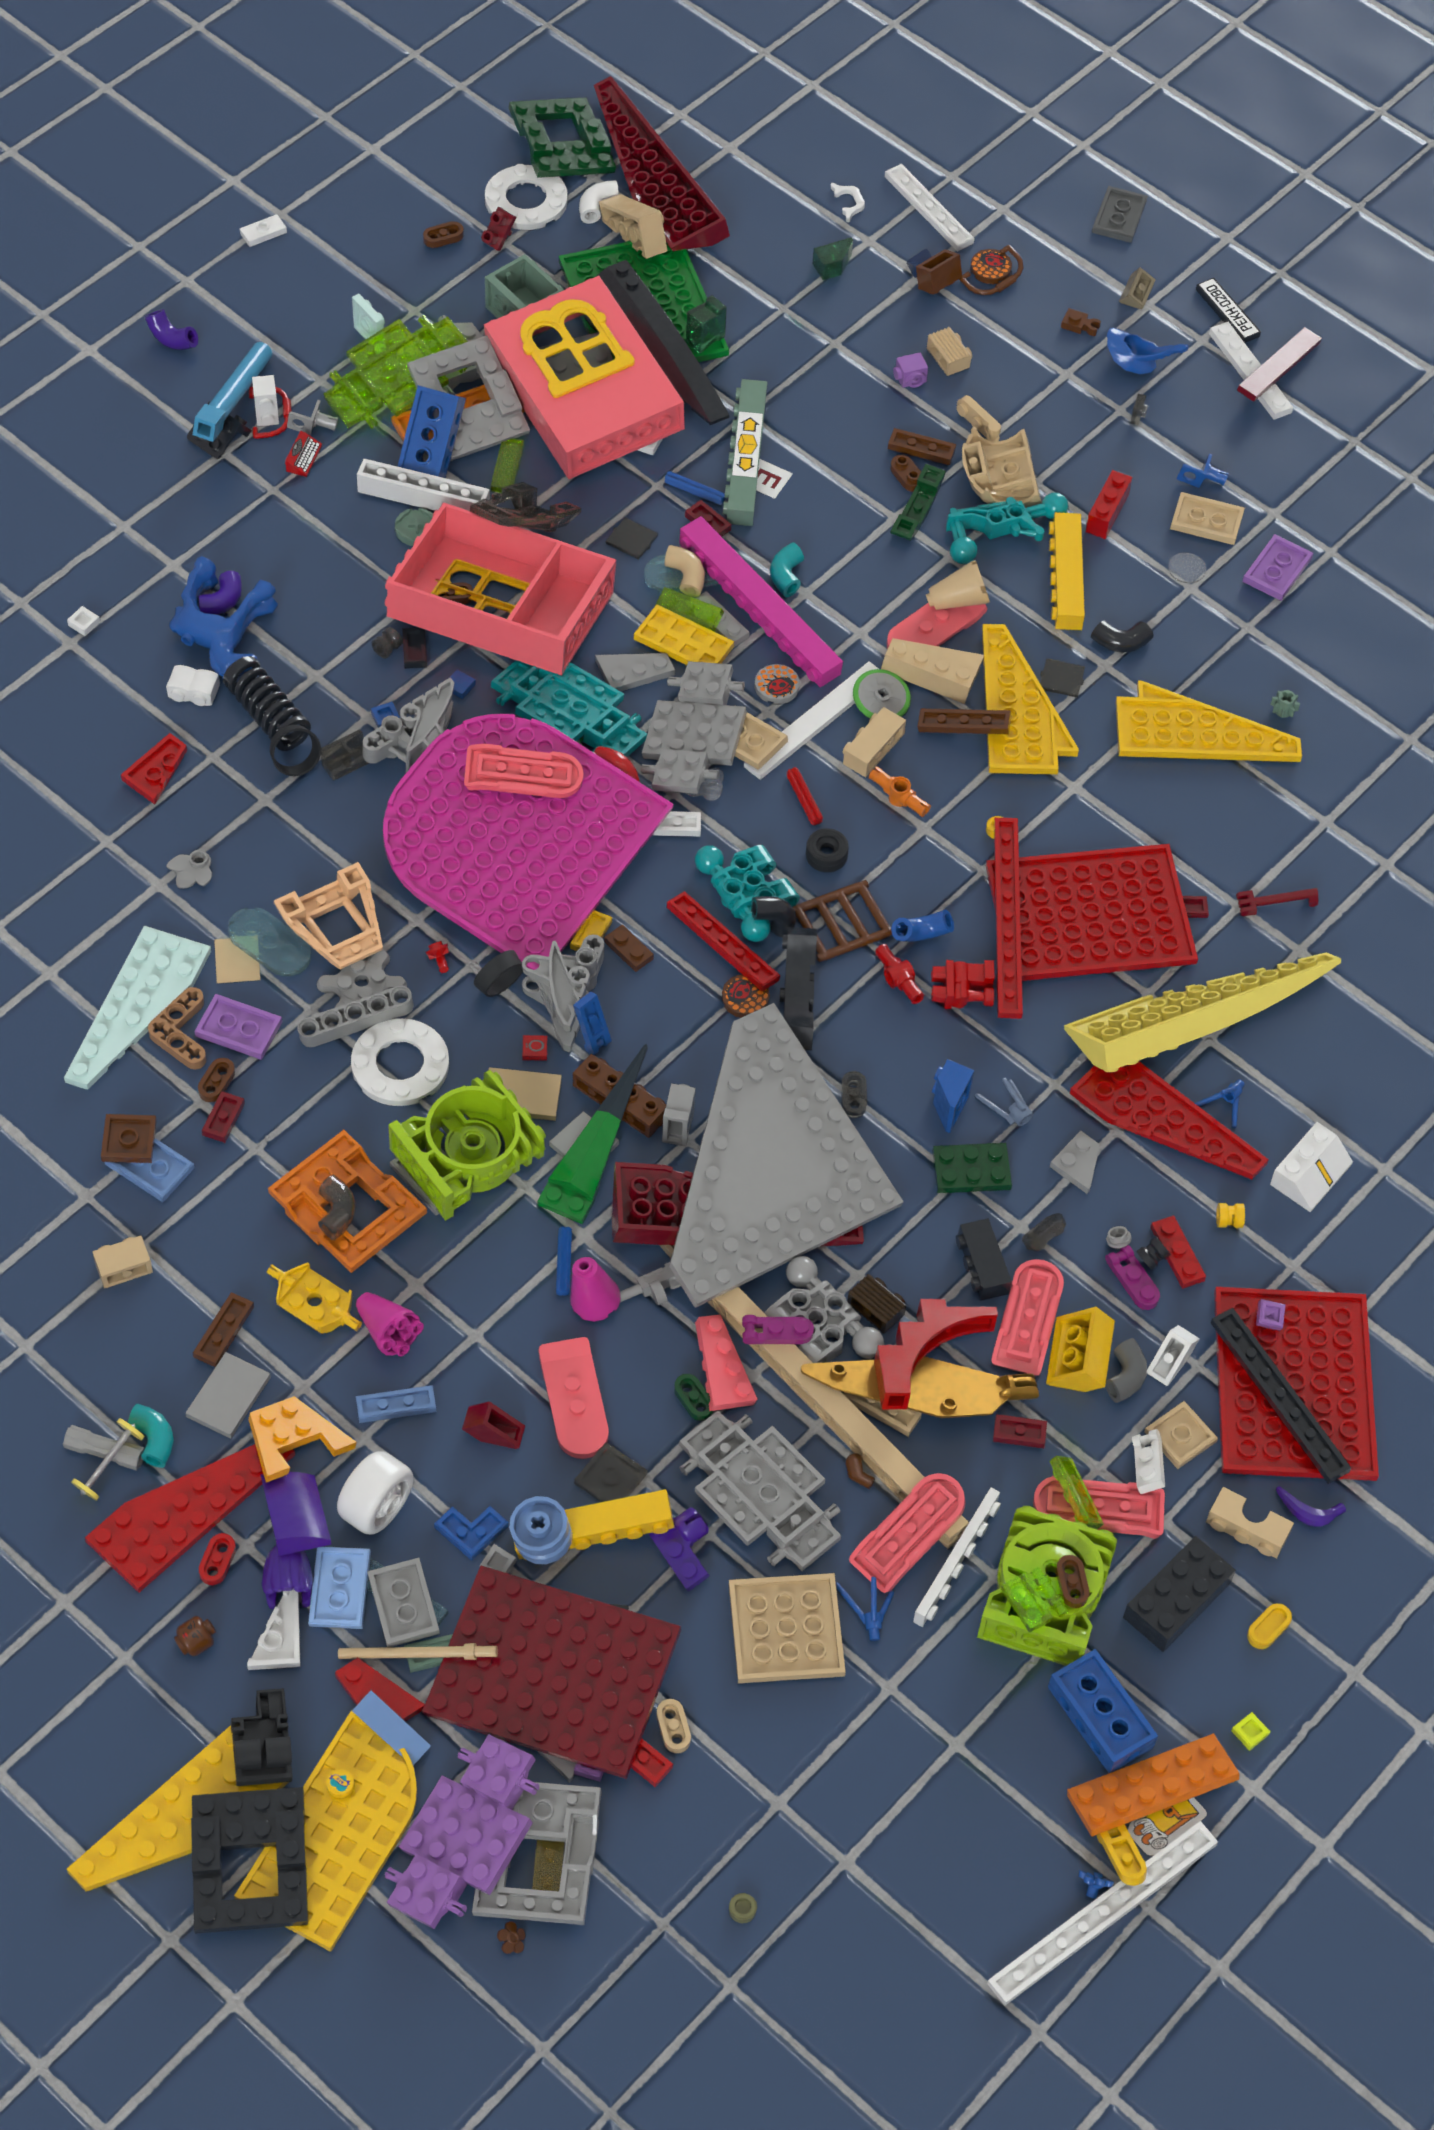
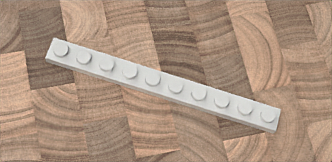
(1100, 1915)

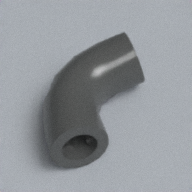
(1132, 1374)

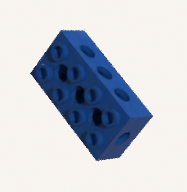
(422, 422)
(1099, 1727)

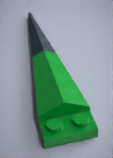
(578, 1176)

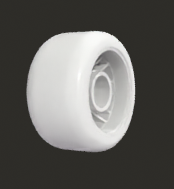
(375, 1492)

